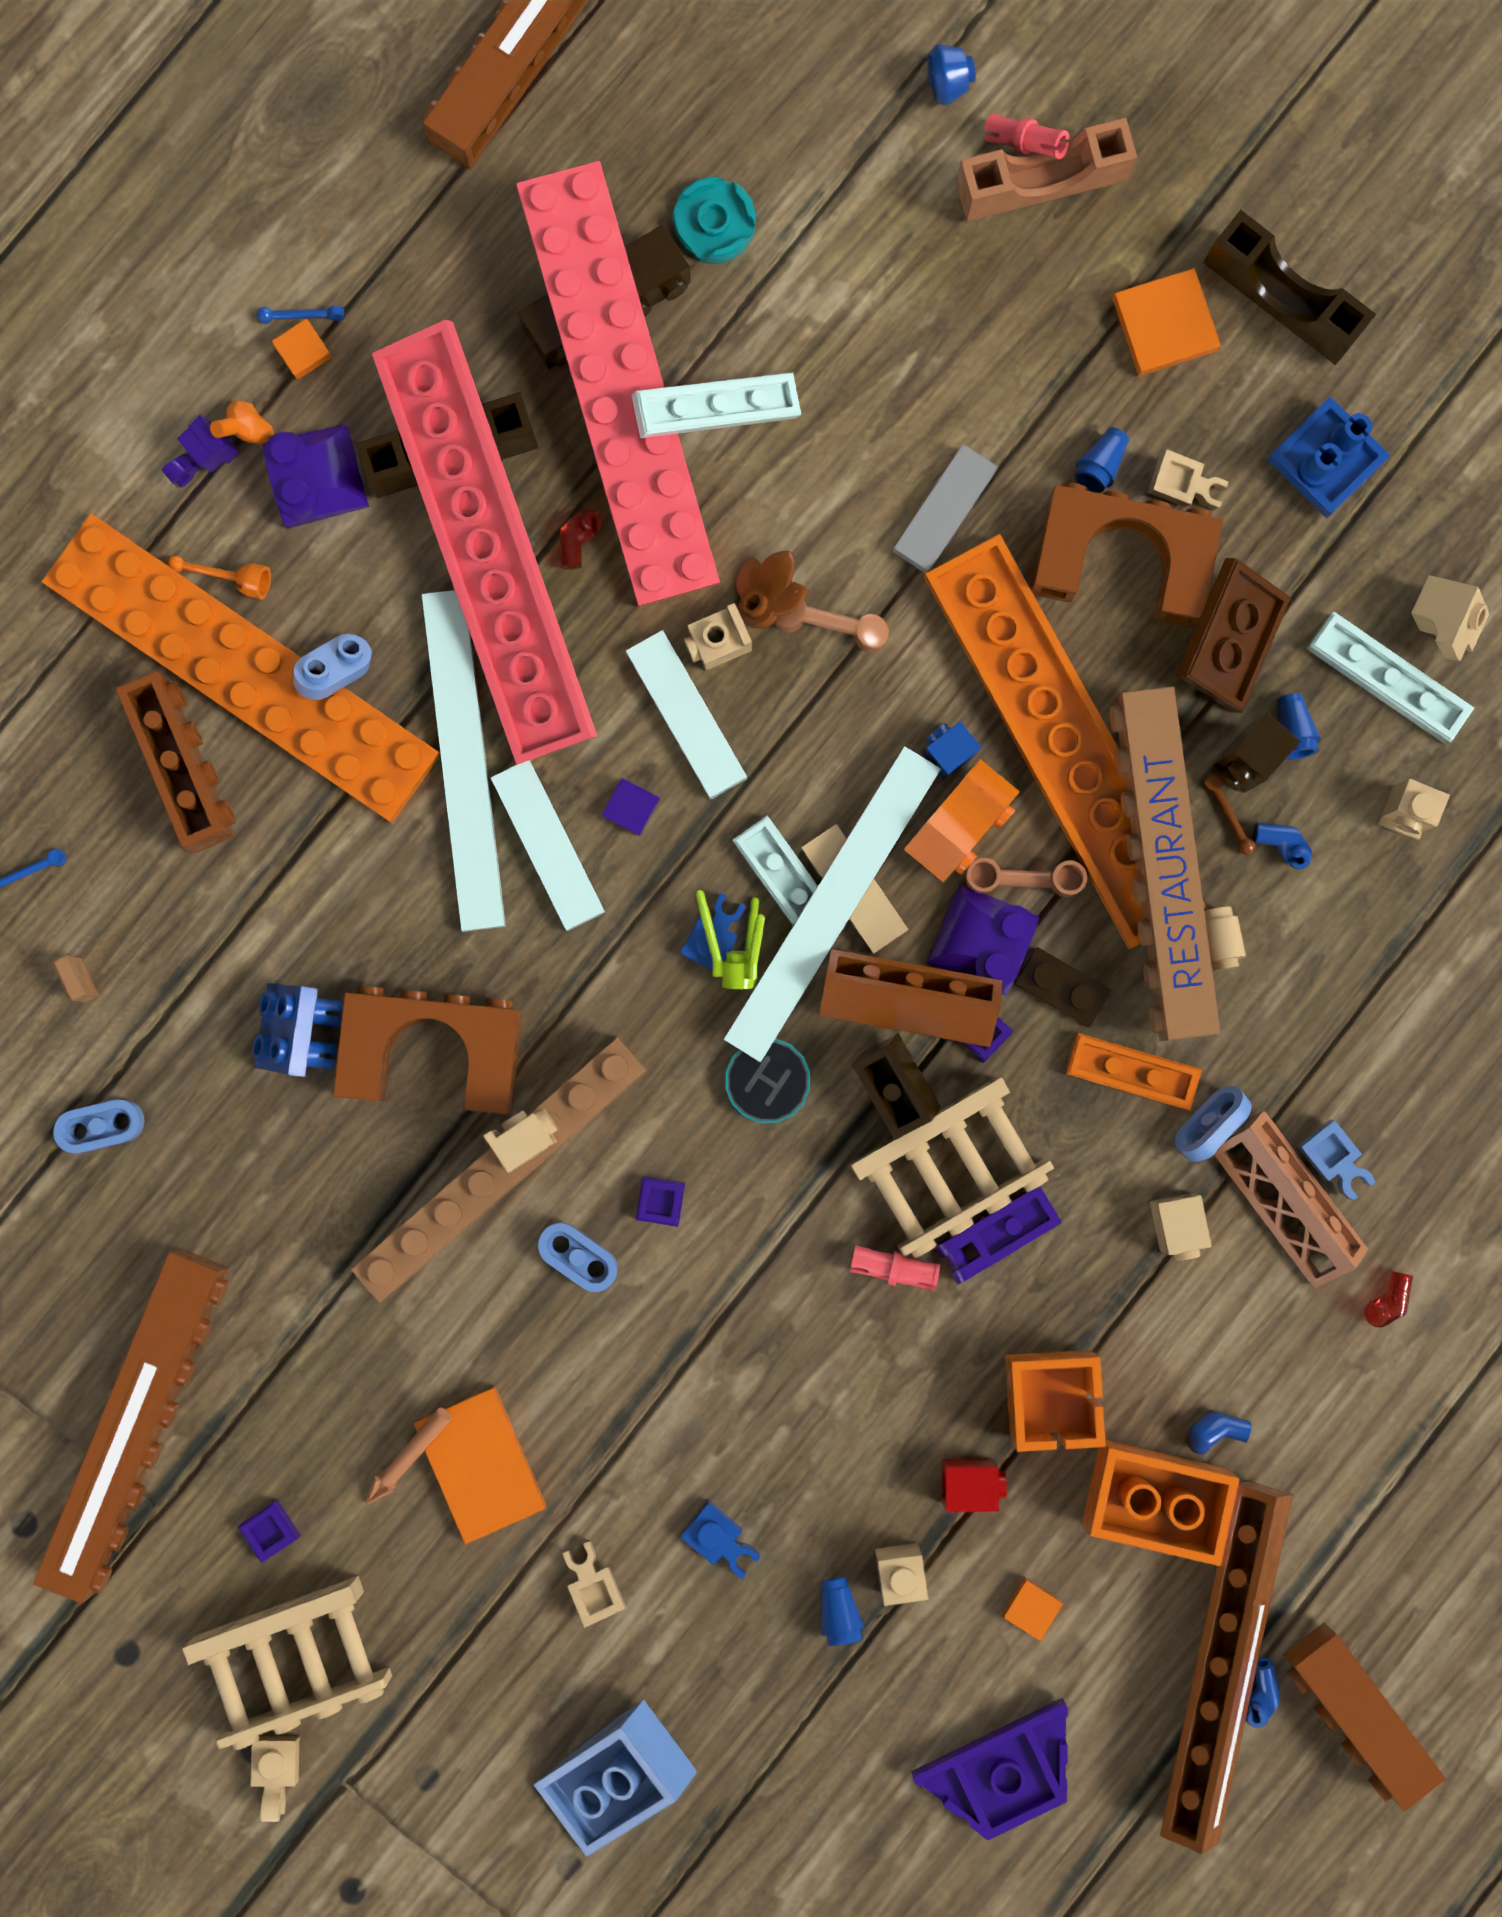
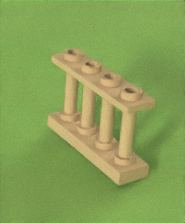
(951, 1124)
(256, 1633)

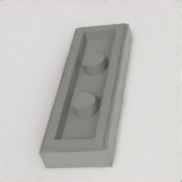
(945, 509)

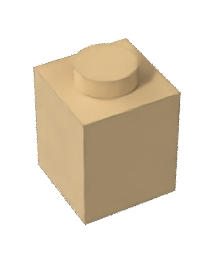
(1181, 1225)
(901, 1574)

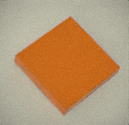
(1166, 322)

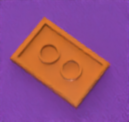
(482, 1467)

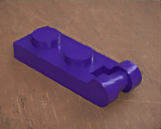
(999, 1234)

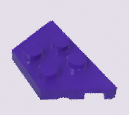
(1004, 1774)

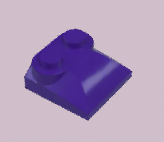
(314, 475)
(983, 937)

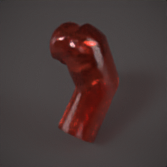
(575, 534)
(1392, 1304)

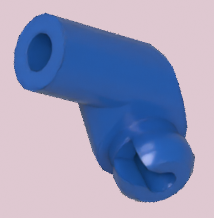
(1287, 841)
(1213, 1428)
(1264, 1694)

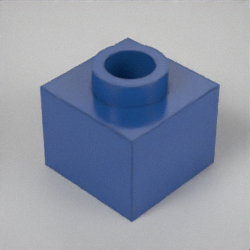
(951, 748)

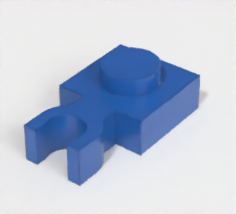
(696, 946)
(715, 1535)

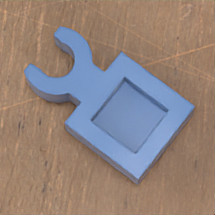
(1333, 1155)

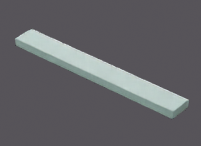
(463, 763)
(832, 904)

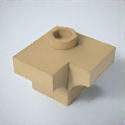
(1452, 613)

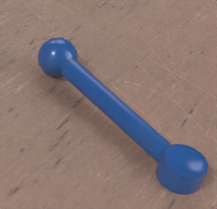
(266, 315)
(55, 857)

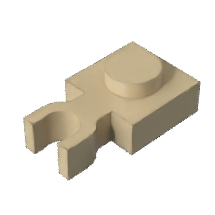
(1180, 480)
(595, 1592)

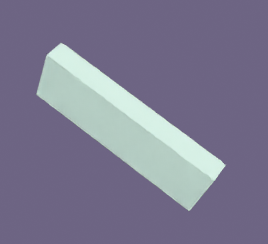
(777, 867)

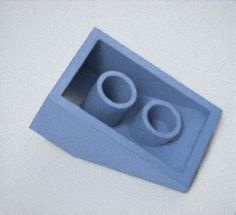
(616, 1779)

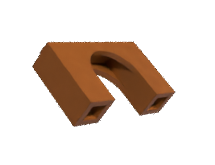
(1183, 540)
(375, 1022)

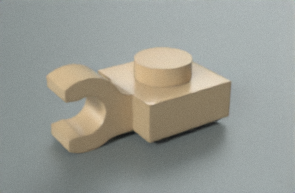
(274, 1767)

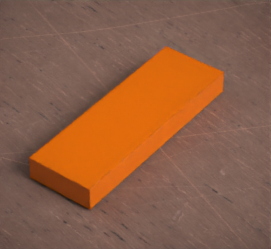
(1133, 1071)

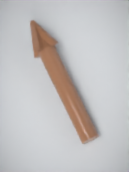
(388, 1478)

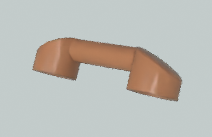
(869, 631)
(1065, 879)

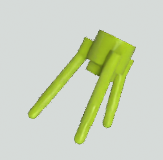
(740, 967)

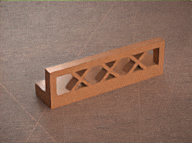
(1304, 1198)

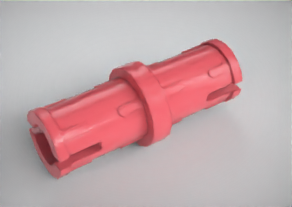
(1026, 136)
(895, 1268)

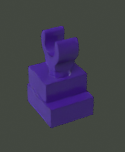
(202, 451)

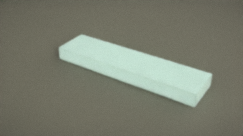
(716, 405)
(1390, 678)
(686, 714)
(548, 845)

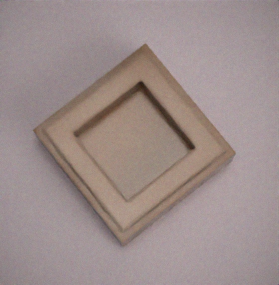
(75, 979)

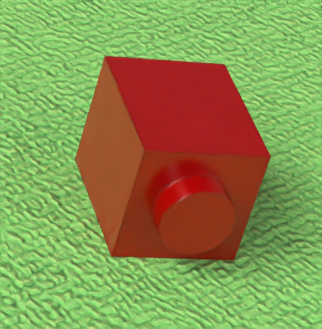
(972, 1485)

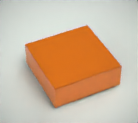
(302, 349)
(1032, 1608)

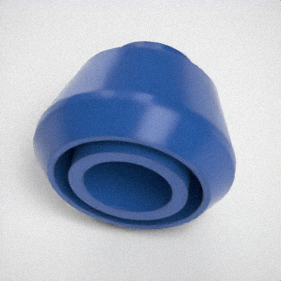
(949, 73)

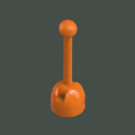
(250, 579)

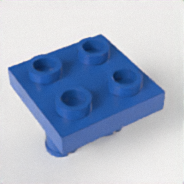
(1329, 456)
(287, 1028)

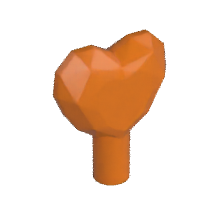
(244, 423)

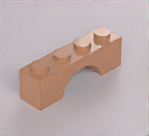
(1004, 182)

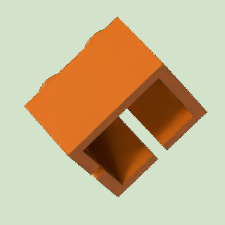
(1050, 1396)

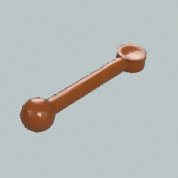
(1212, 784)

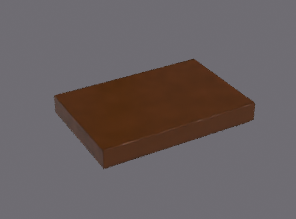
(1233, 635)

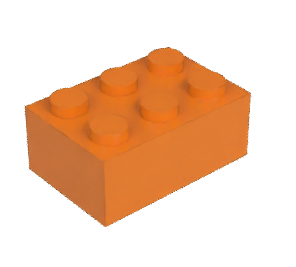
(1160, 1502)

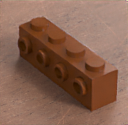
(176, 762)
(860, 992)
(1364, 1717)

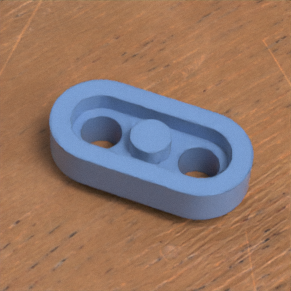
(336, 666)
(1213, 1124)
(100, 1126)
(576, 1260)

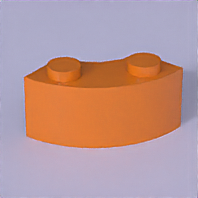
(962, 820)

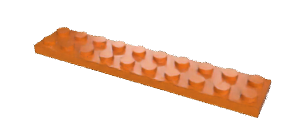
(239, 667)
(1044, 714)

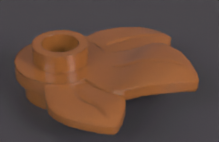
(769, 588)

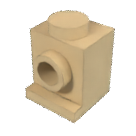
(734, 644)
(1413, 809)
(522, 1138)

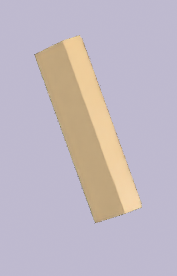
(874, 915)

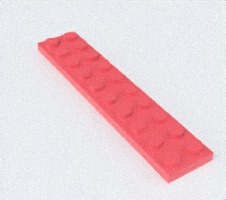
(608, 362)
(484, 542)

